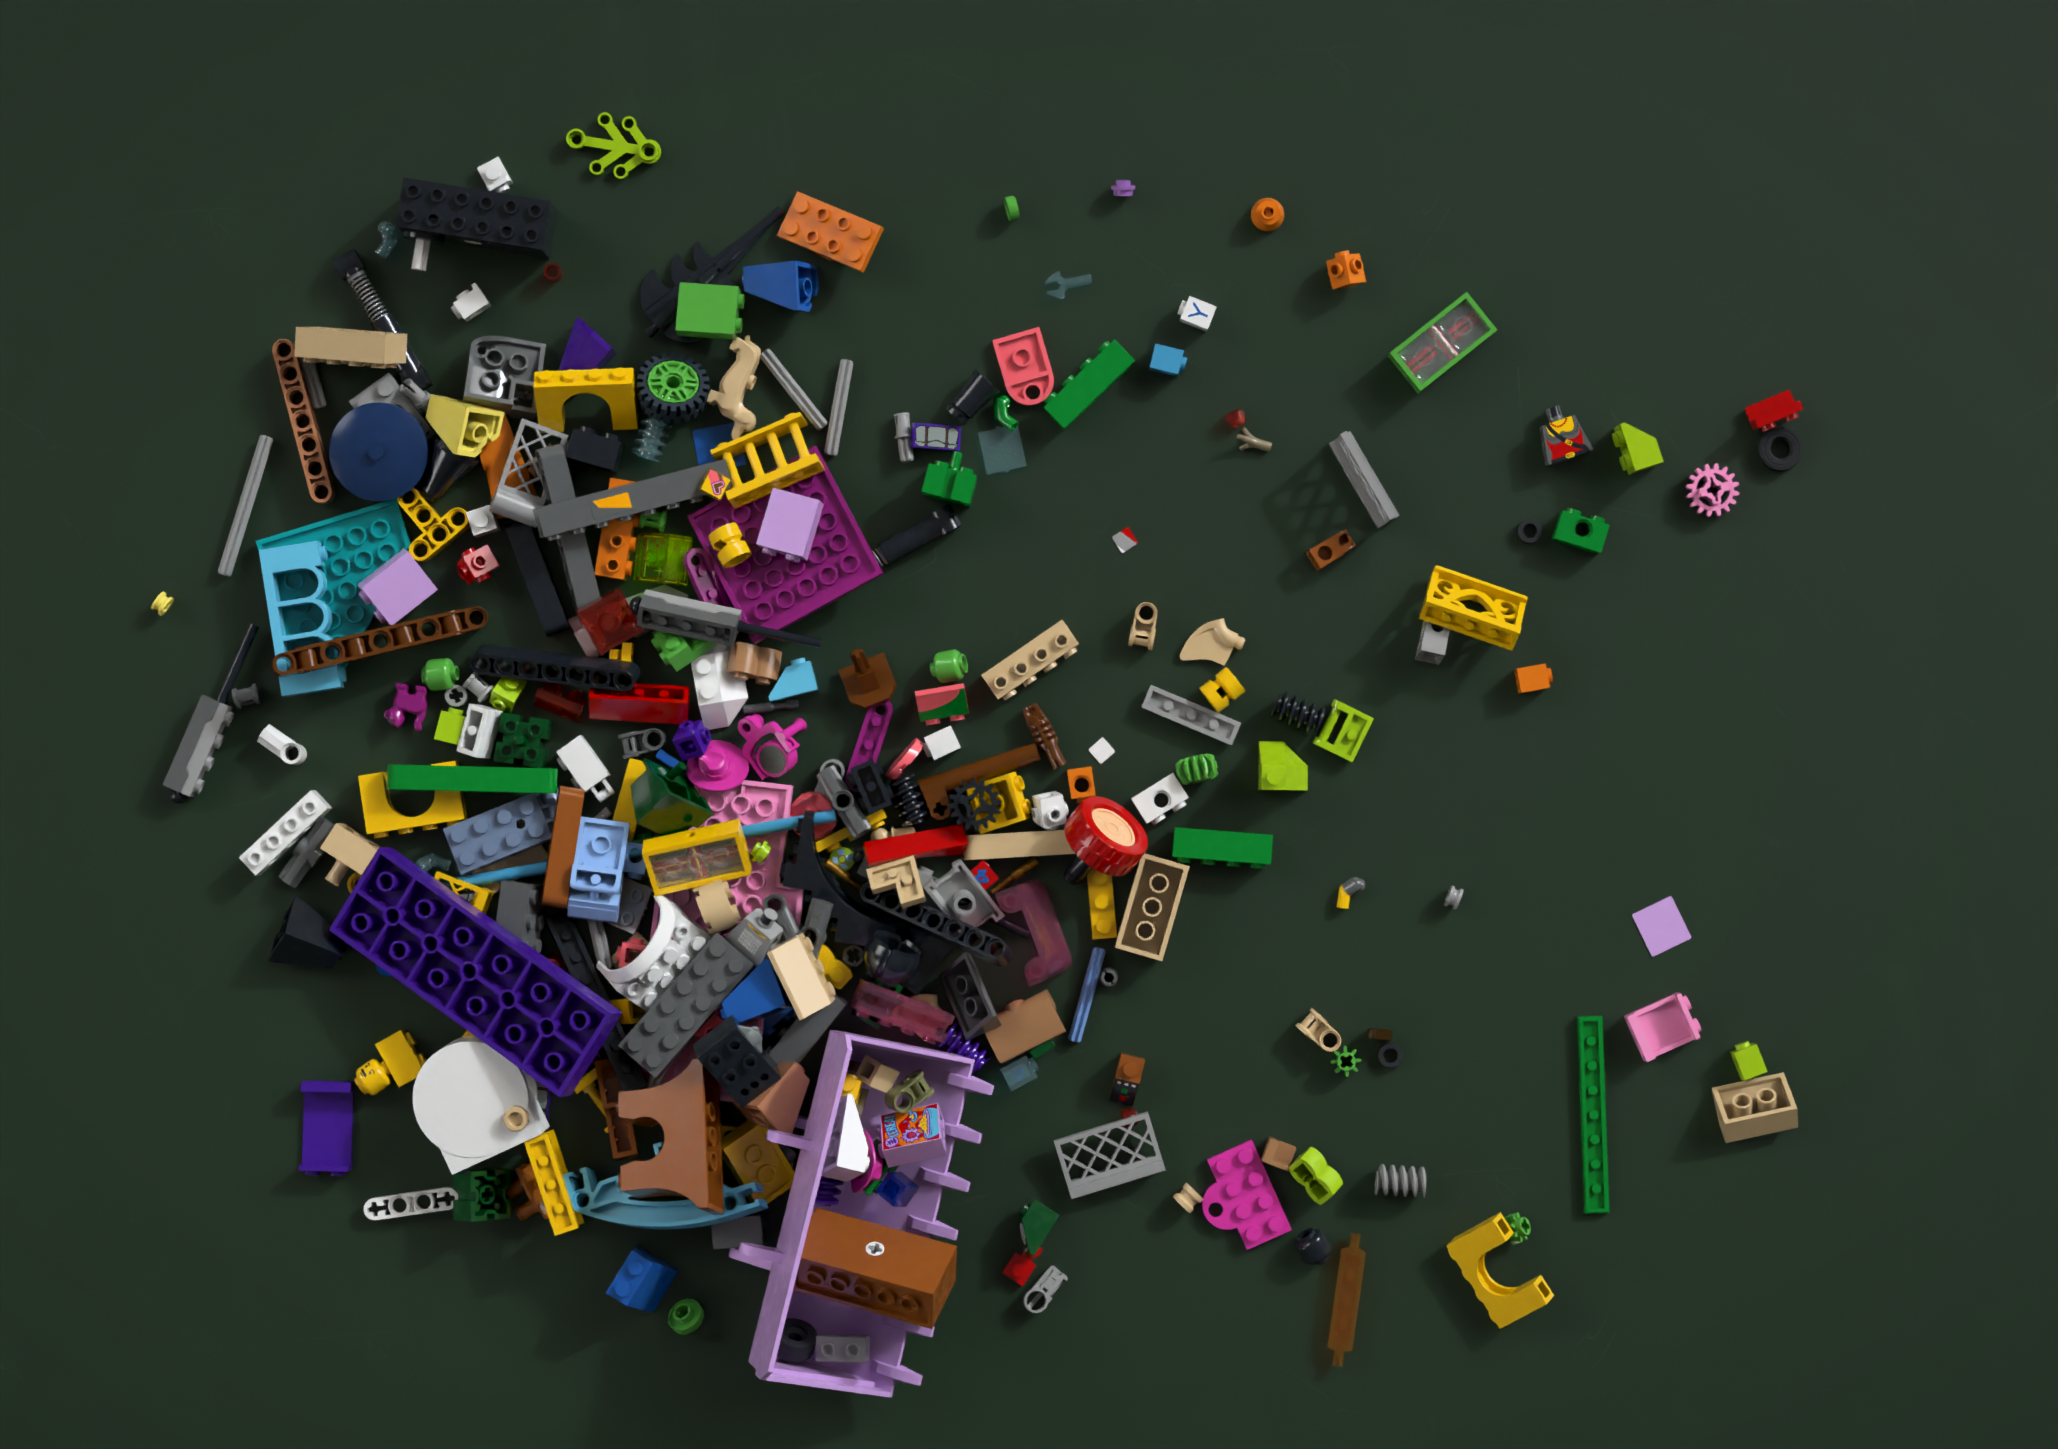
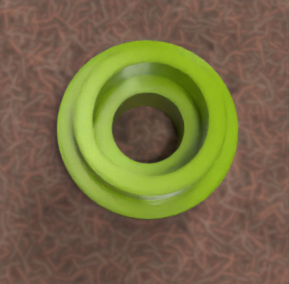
(760, 851)

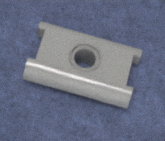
(961, 884)

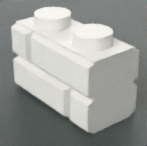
(479, 731)

